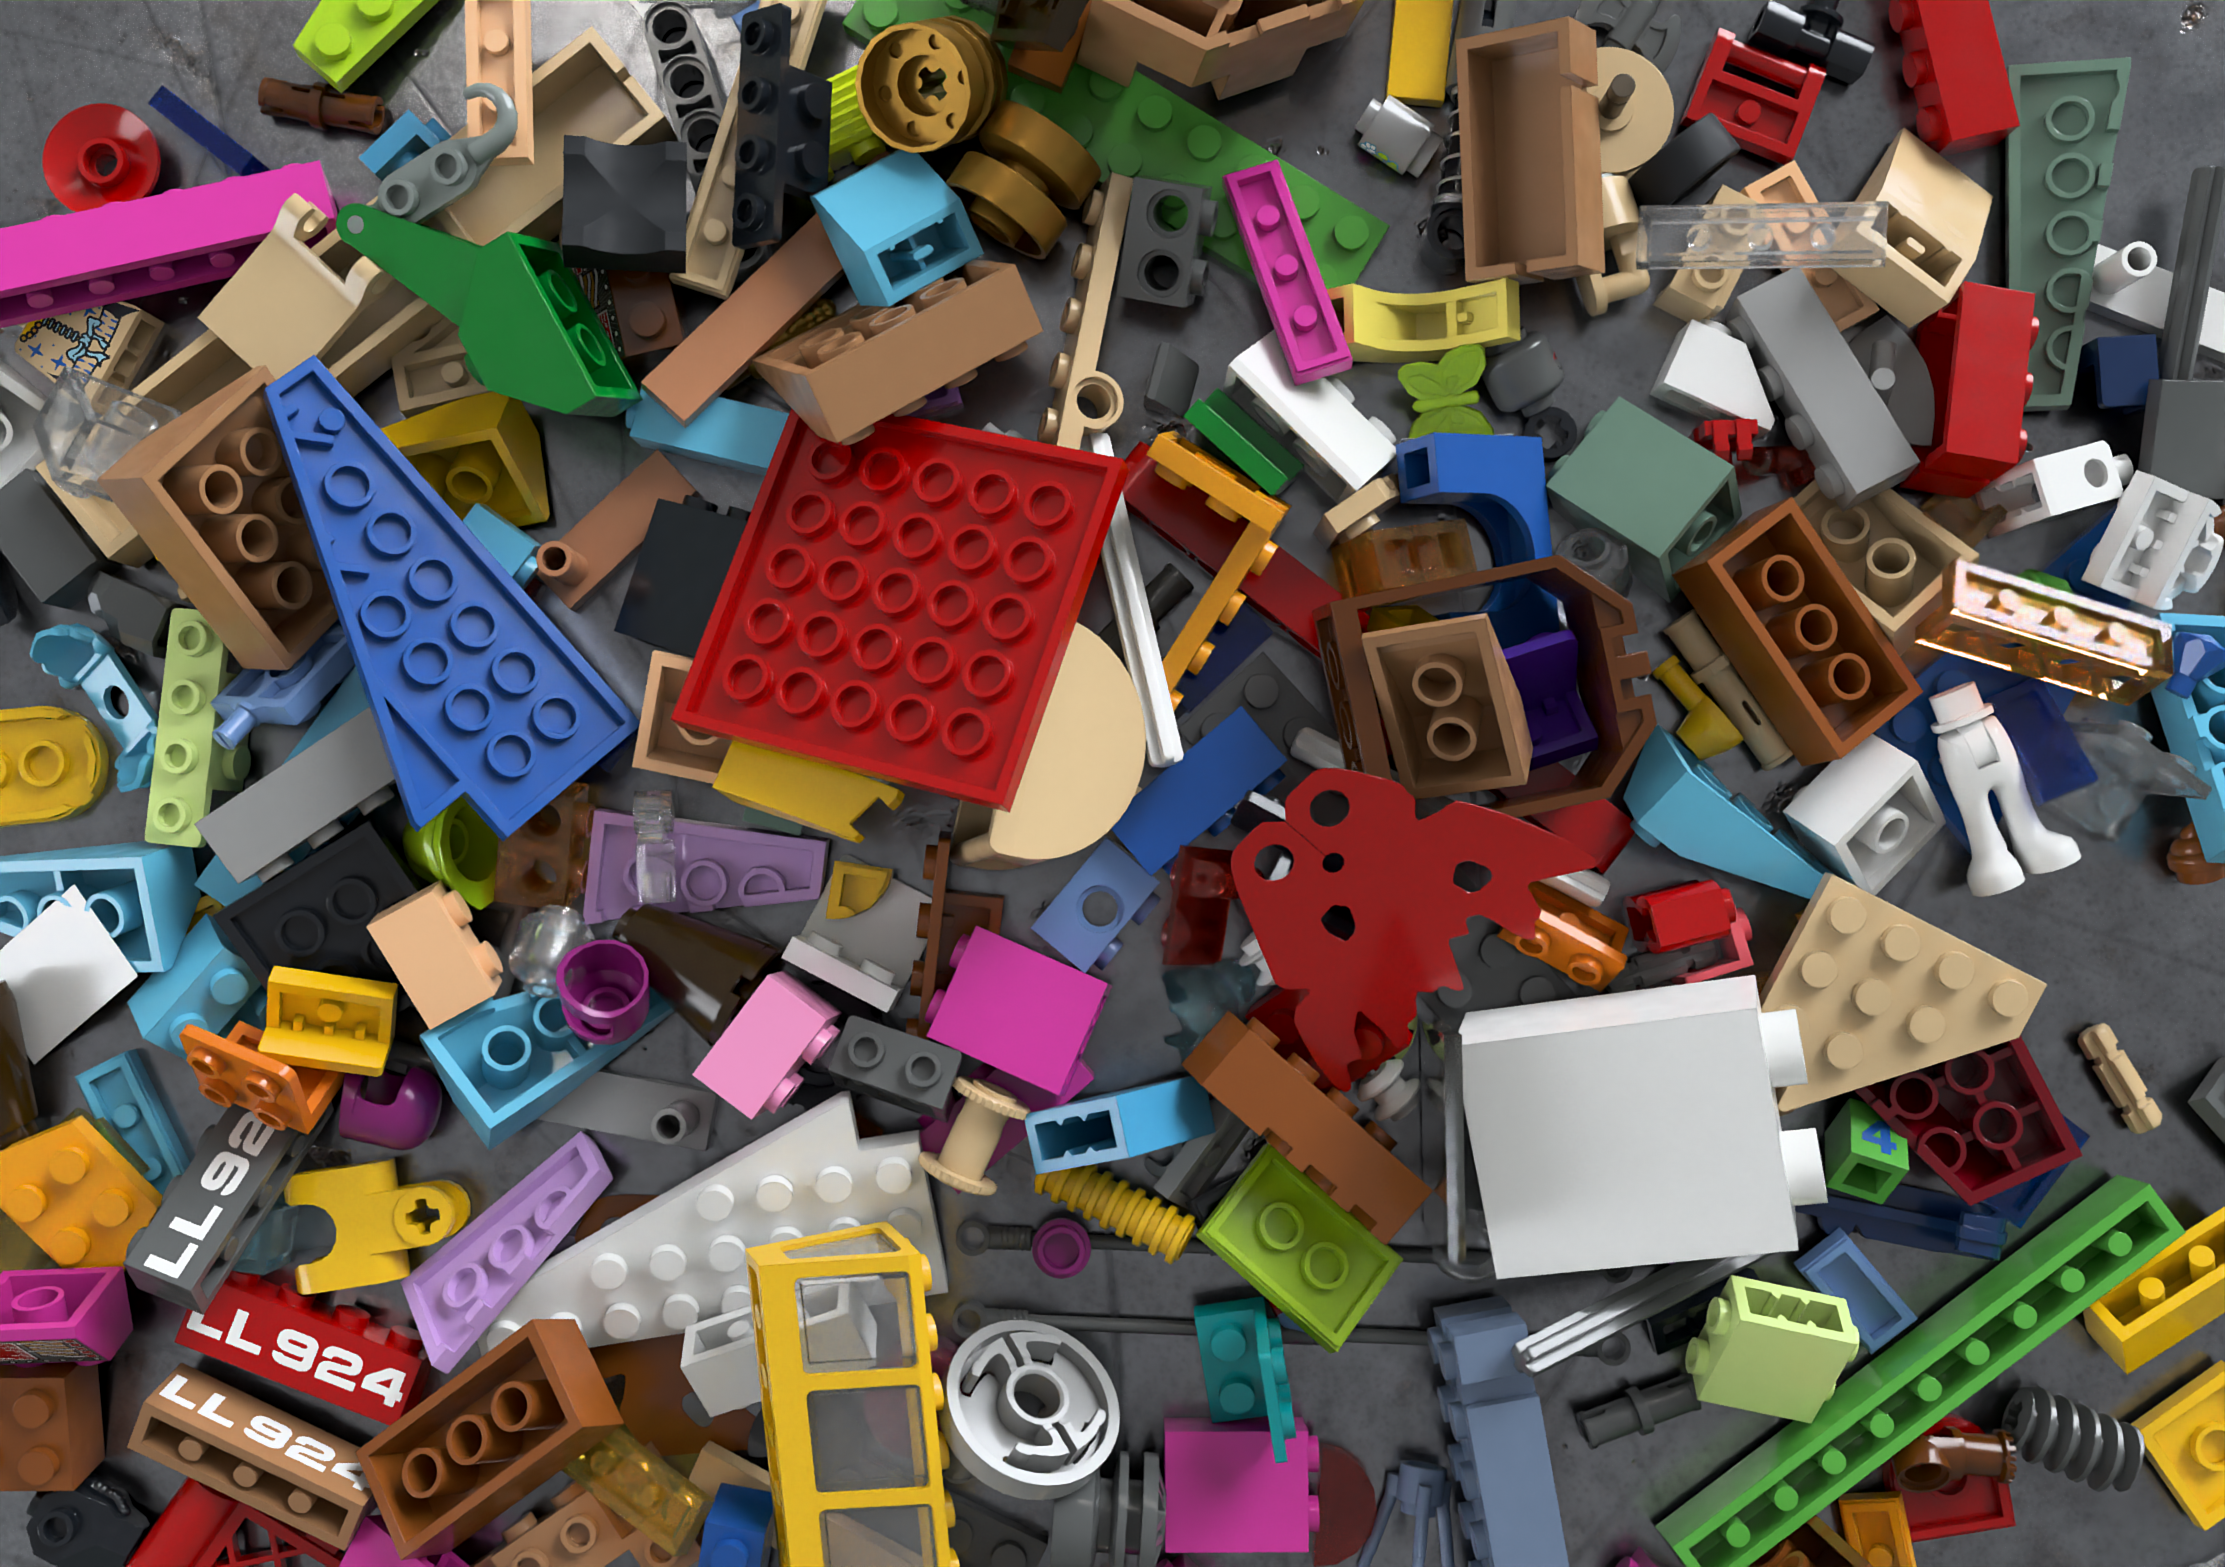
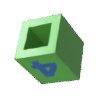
(1864, 1153)

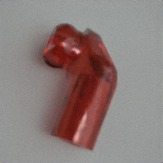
(1780, 459)

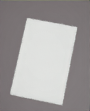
(62, 972)

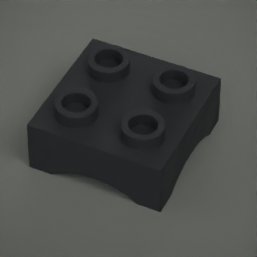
(624, 206)

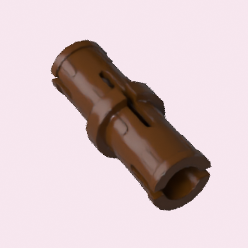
(321, 105)

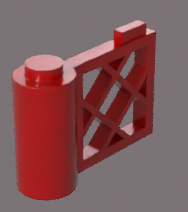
(205, 1521)

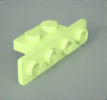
(186, 755)

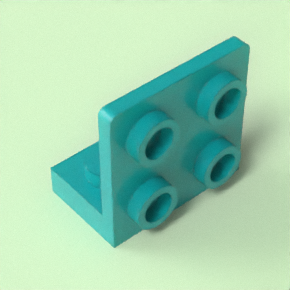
(1246, 1367)

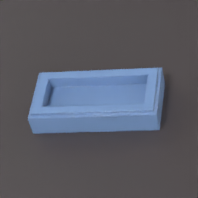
(1843, 1271)

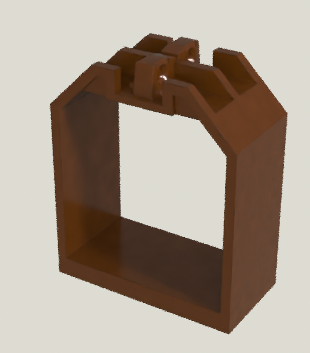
(1603, 675)

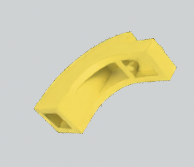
(1425, 325)

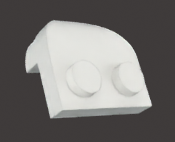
(2156, 543)

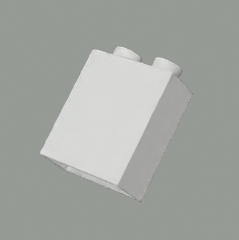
(1637, 1128)

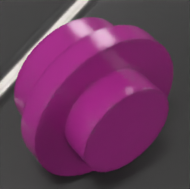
(1061, 1248)

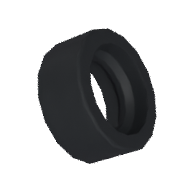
(1684, 163)

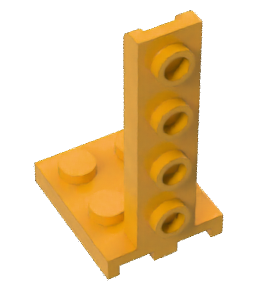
(1233, 498)

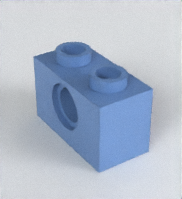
(1064, 921)

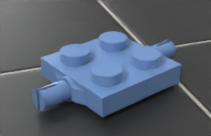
(283, 695)

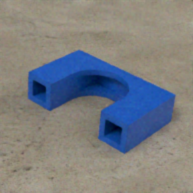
(1505, 490)

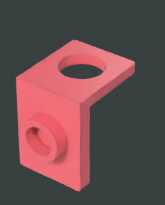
(1734, 950)

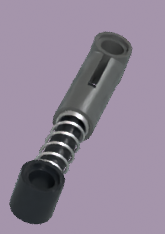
(1448, 207)

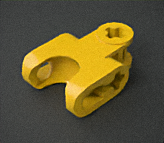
(373, 1221)

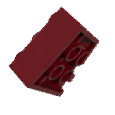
(1978, 1119)

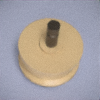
(1633, 110)

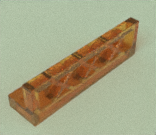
(2053, 628)

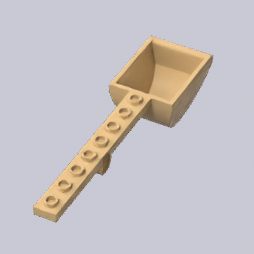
(1094, 723)

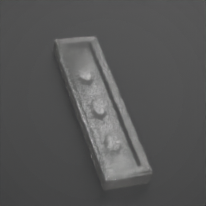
(1762, 235)

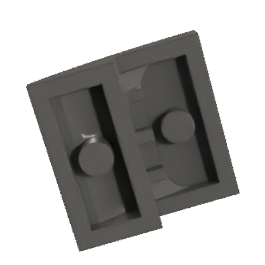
(2185, 435)

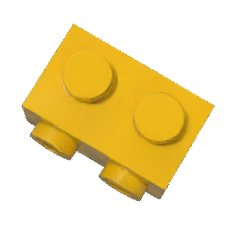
(329, 1021)

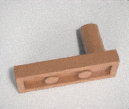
(610, 532)

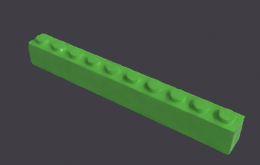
(1923, 1377)

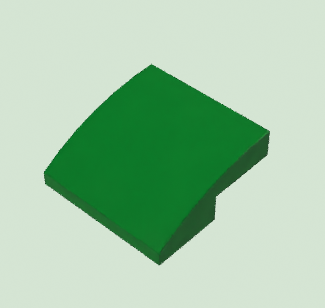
(1245, 442)

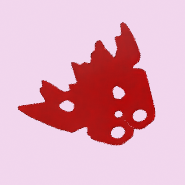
(1400, 898)

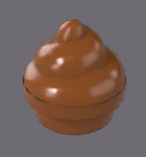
(2189, 861)

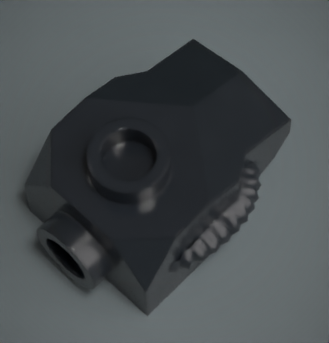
(86, 1525)

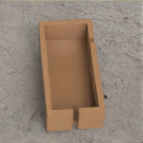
(1530, 153)

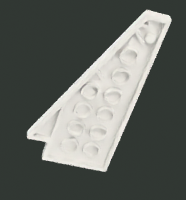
(686, 1249)

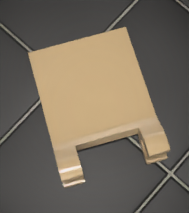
(288, 299)

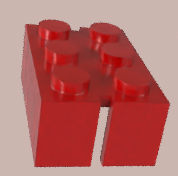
(1980, 385)

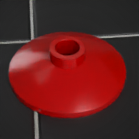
(83, 146)

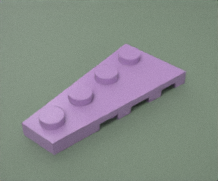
(713, 867)
(491, 1259)

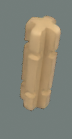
(2120, 1078)

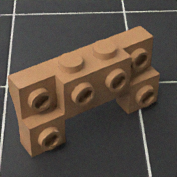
(580, 1534)

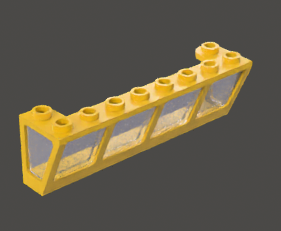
(851, 1400)

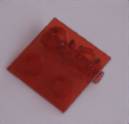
(1199, 906)

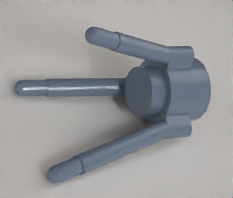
(1420, 1489)

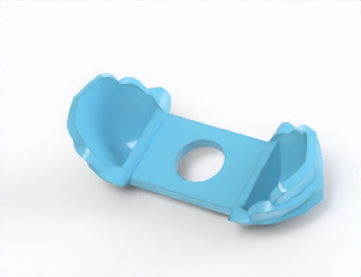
(88, 659)

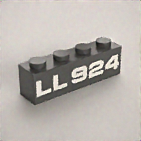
(216, 1207)

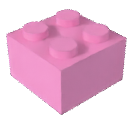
(768, 1044)

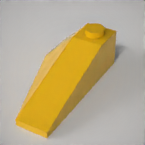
(478, 453)

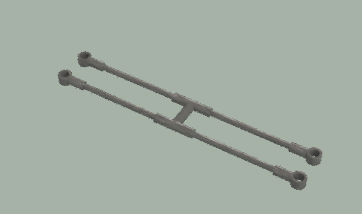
(1022, 1238)

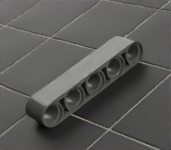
(694, 116)

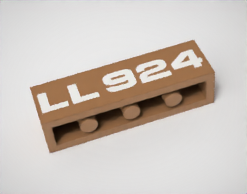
(255, 1454)

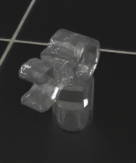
(654, 851)

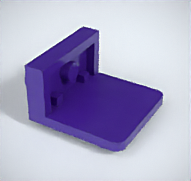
(1547, 686)

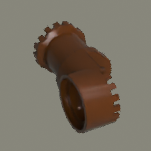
(1952, 1457)

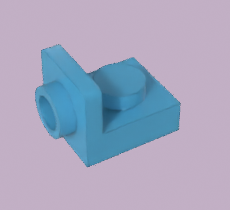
(402, 143)

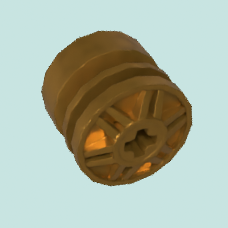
(903, 78)

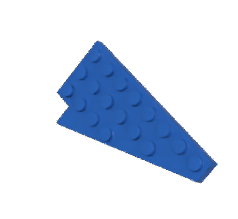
(450, 650)

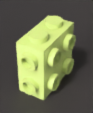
(1771, 1349)

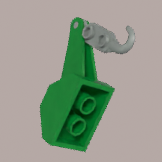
(514, 301)

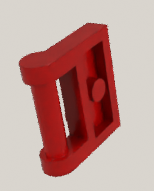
(1751, 113)

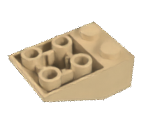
(1931, 230)

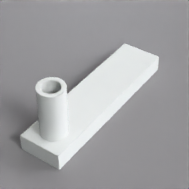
(2137, 294)

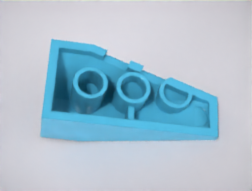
(1692, 814)
(135, 889)
(518, 1059)

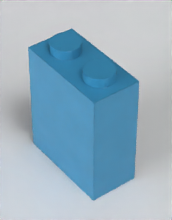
(1118, 1124)

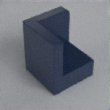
(2121, 370)

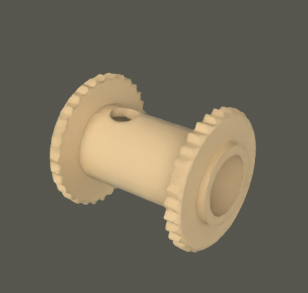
(974, 1136)

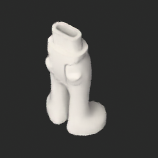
(1980, 759)

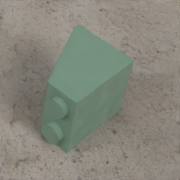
(1647, 491)

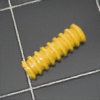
(1121, 1208)

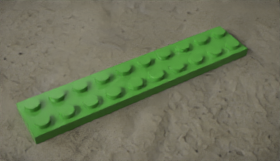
(1162, 137)

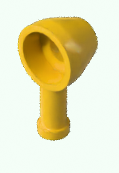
(1705, 727)

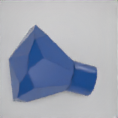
(2194, 660)

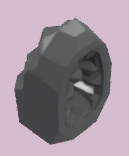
(132, 612)

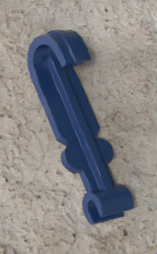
(1917, 1220)

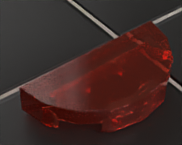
(1345, 1507)

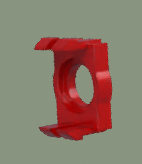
(1727, 436)

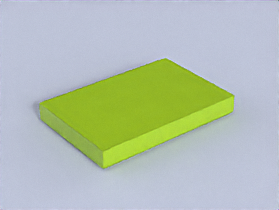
(1299, 1248)

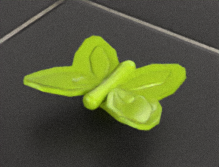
(1442, 393)

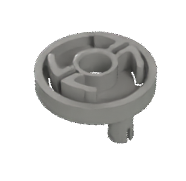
(1004, 1444)

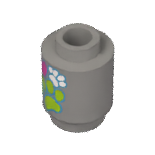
(1398, 136)

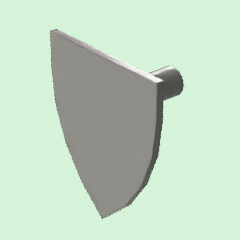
(1899, 378)

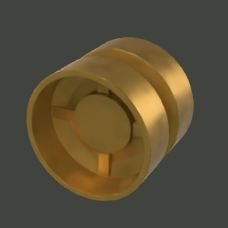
(1028, 174)

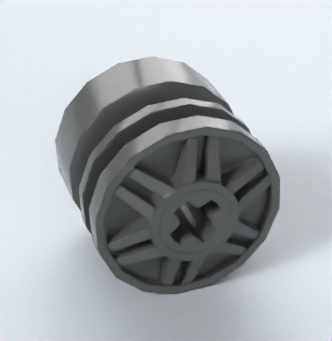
(1112, 1517)

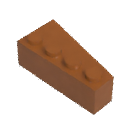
(1306, 1125)

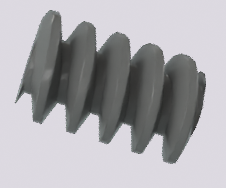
(2074, 1439)

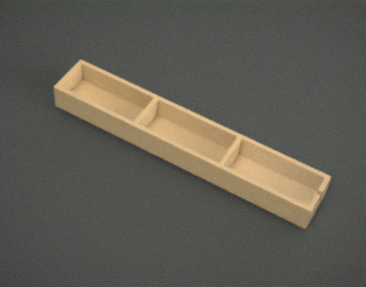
(575, 94)

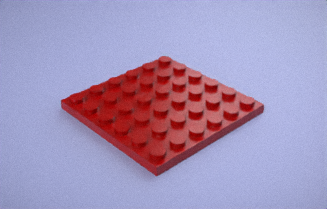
(904, 603)

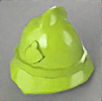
(456, 850)

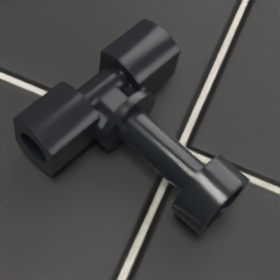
(1814, 32)

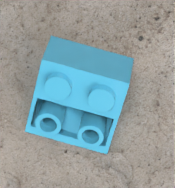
(895, 228)
(204, 988)

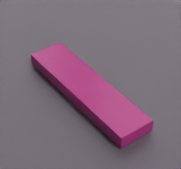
(1287, 272)

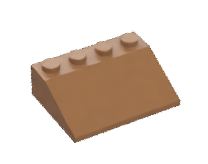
(892, 356)
(229, 525)

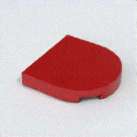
(1961, 1505)

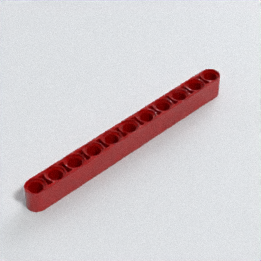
(1287, 596)

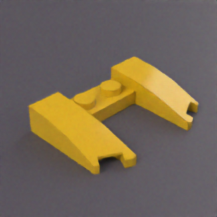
(801, 789)

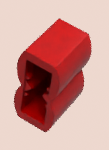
(1679, 915)

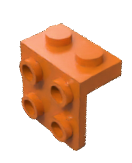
(274, 1091)

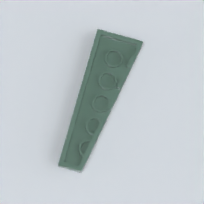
(2056, 203)

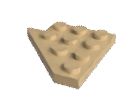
(1886, 993)

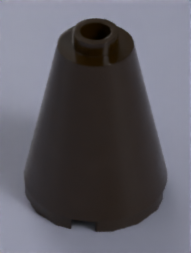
(698, 966)

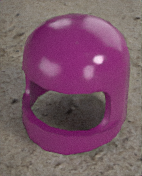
(618, 984)
(386, 1123)

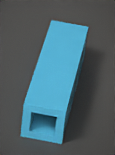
(723, 434)

